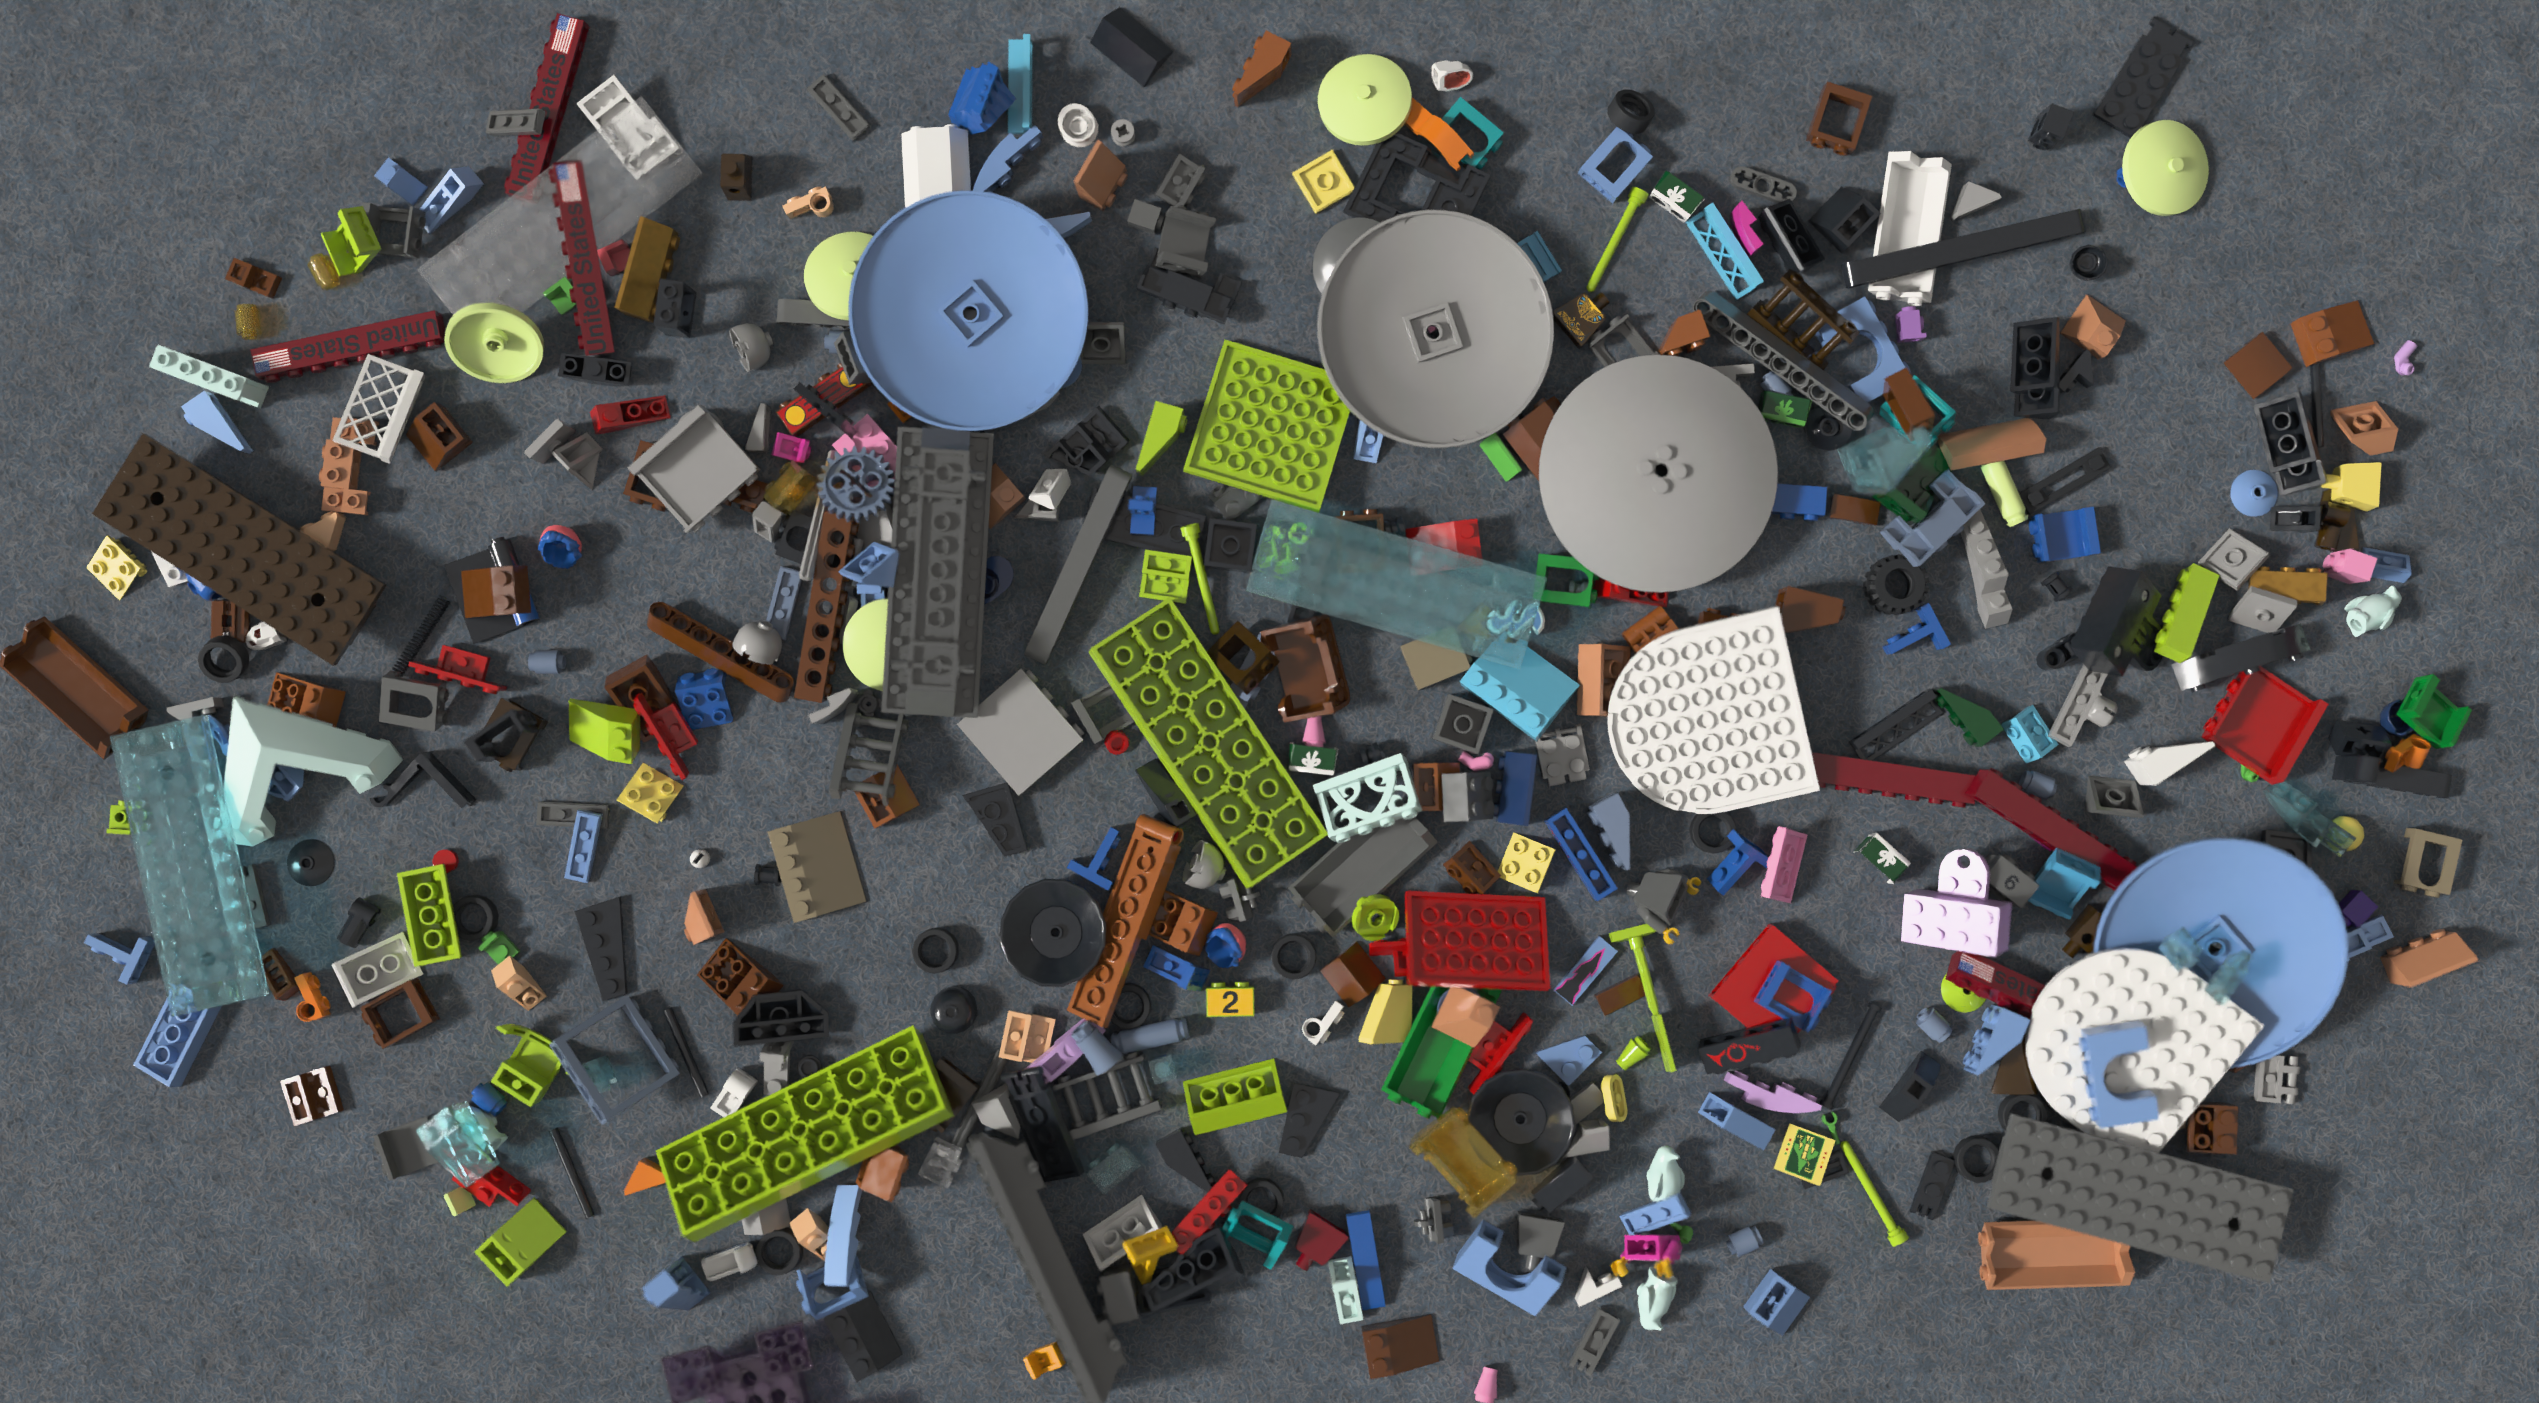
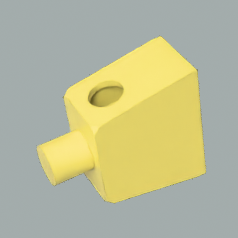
(2356, 485)

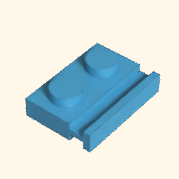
(1540, 256)

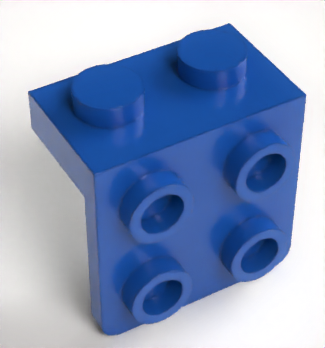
(704, 698)

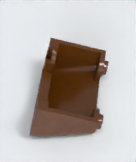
(1308, 668)

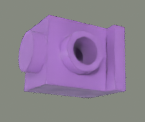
(1909, 325)

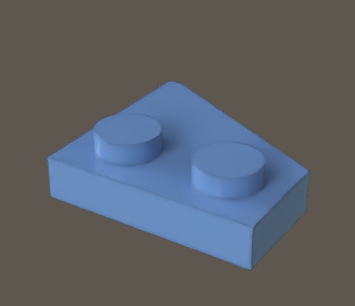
(1570, 1057)

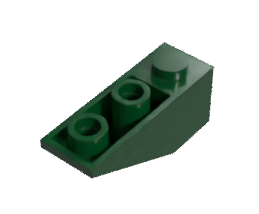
(1975, 721)

